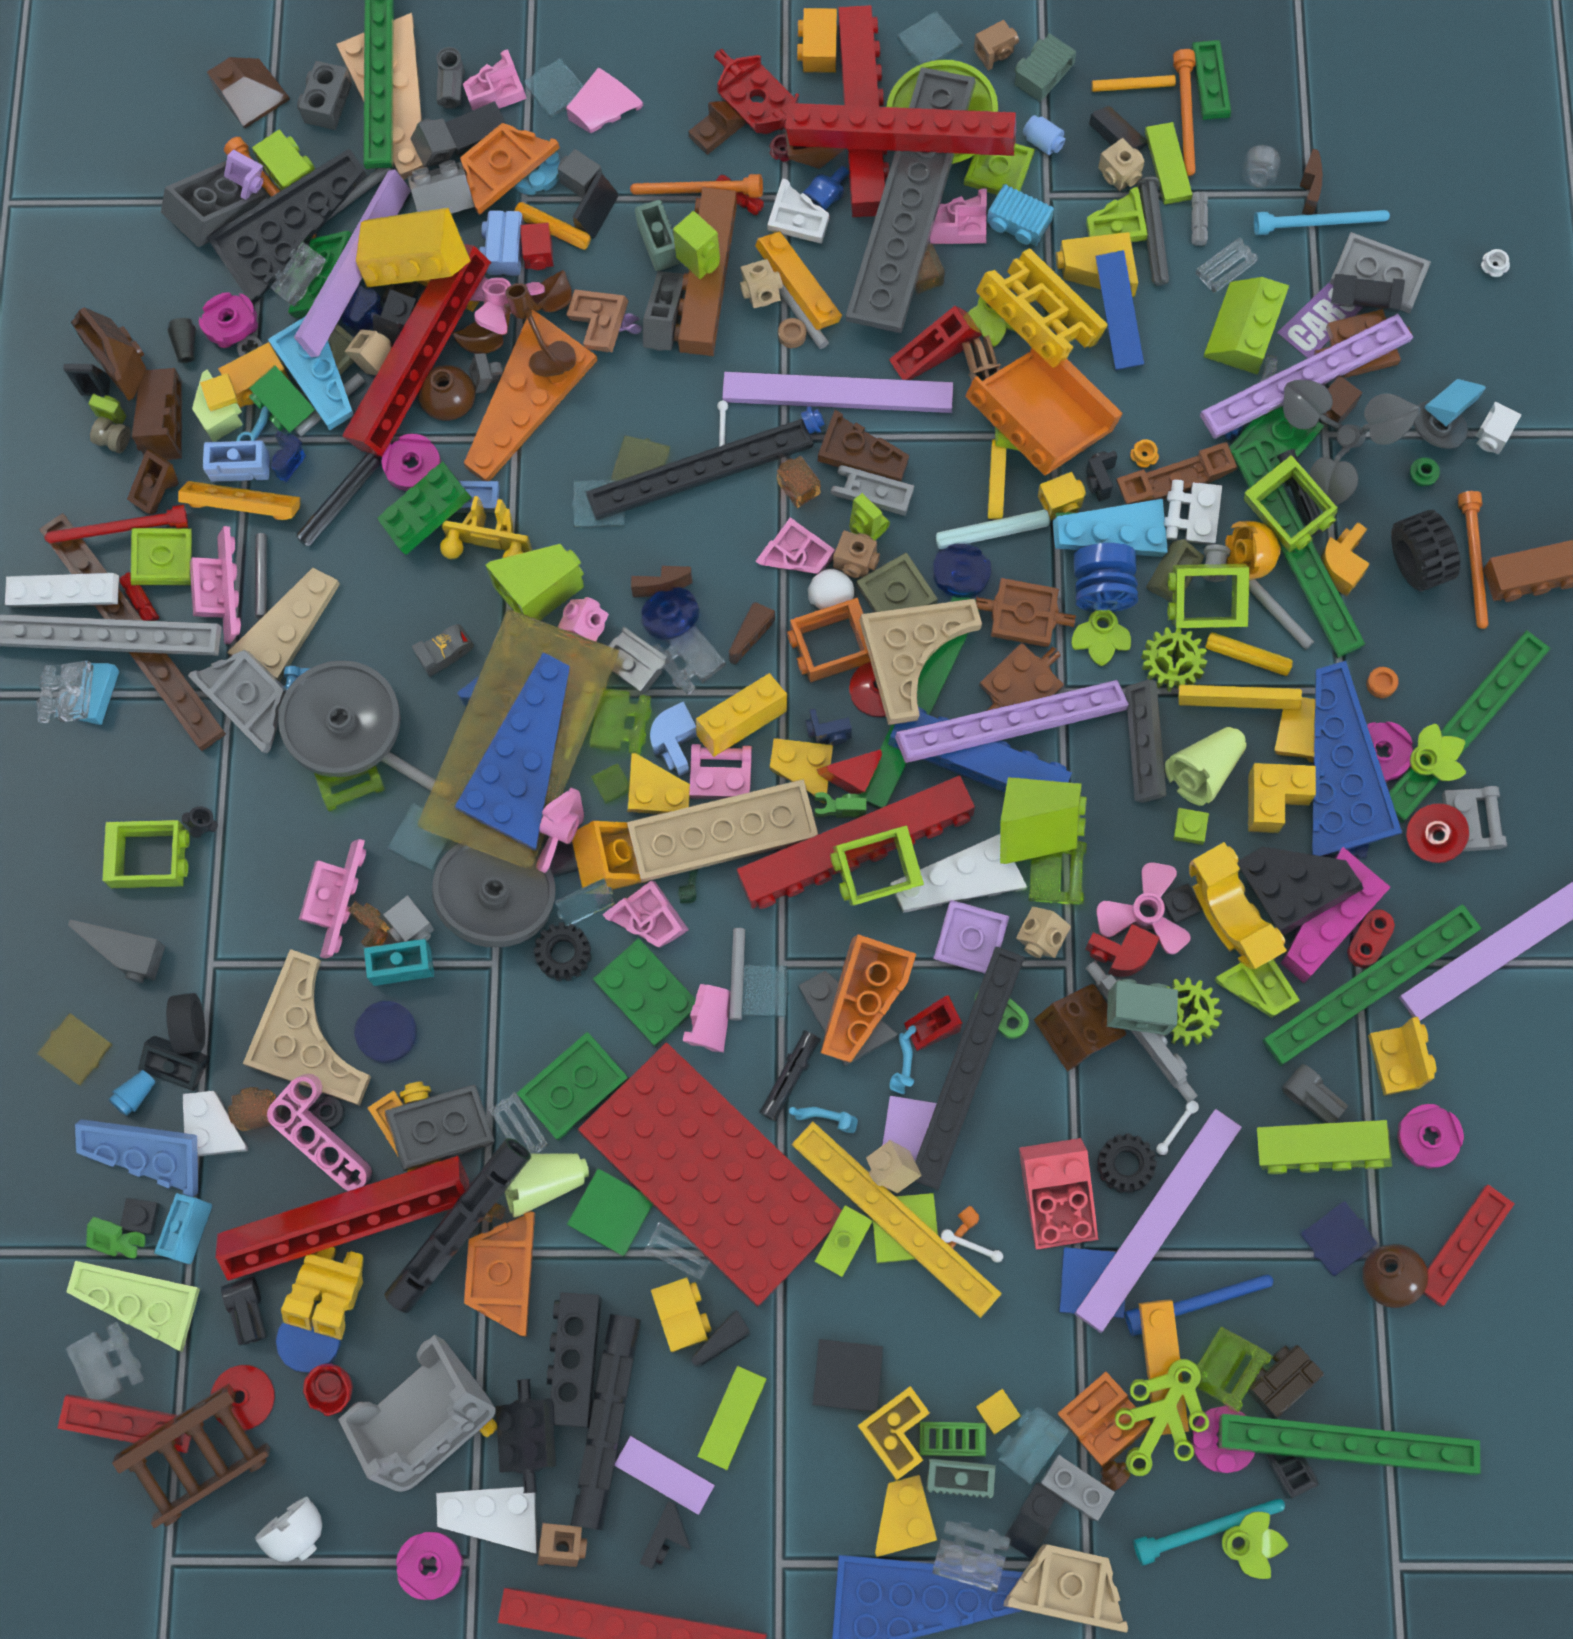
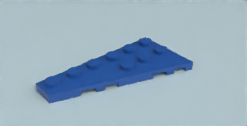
(908, 1601)

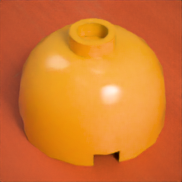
(1254, 546)

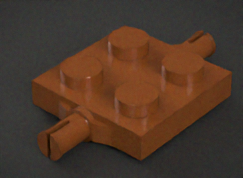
(1348, 327)
(1025, 612)
(1021, 678)

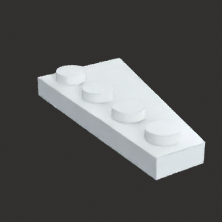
(962, 877)

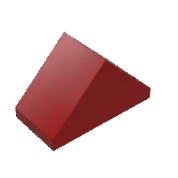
(852, 774)
(934, 1023)

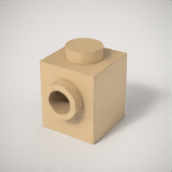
(369, 350)
(893, 1167)

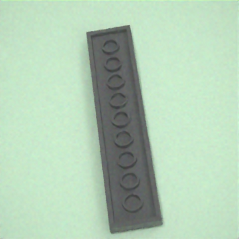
(906, 214)

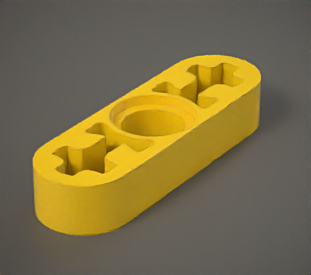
(996, 482)

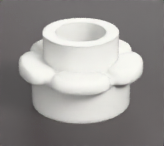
(1500, 258)

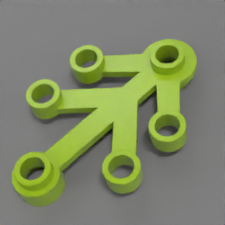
(1164, 1412)

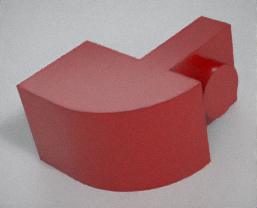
(1129, 956)

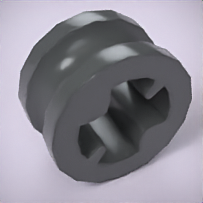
(246, 344)

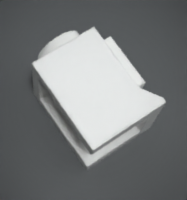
(1497, 428)

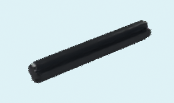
(338, 499)

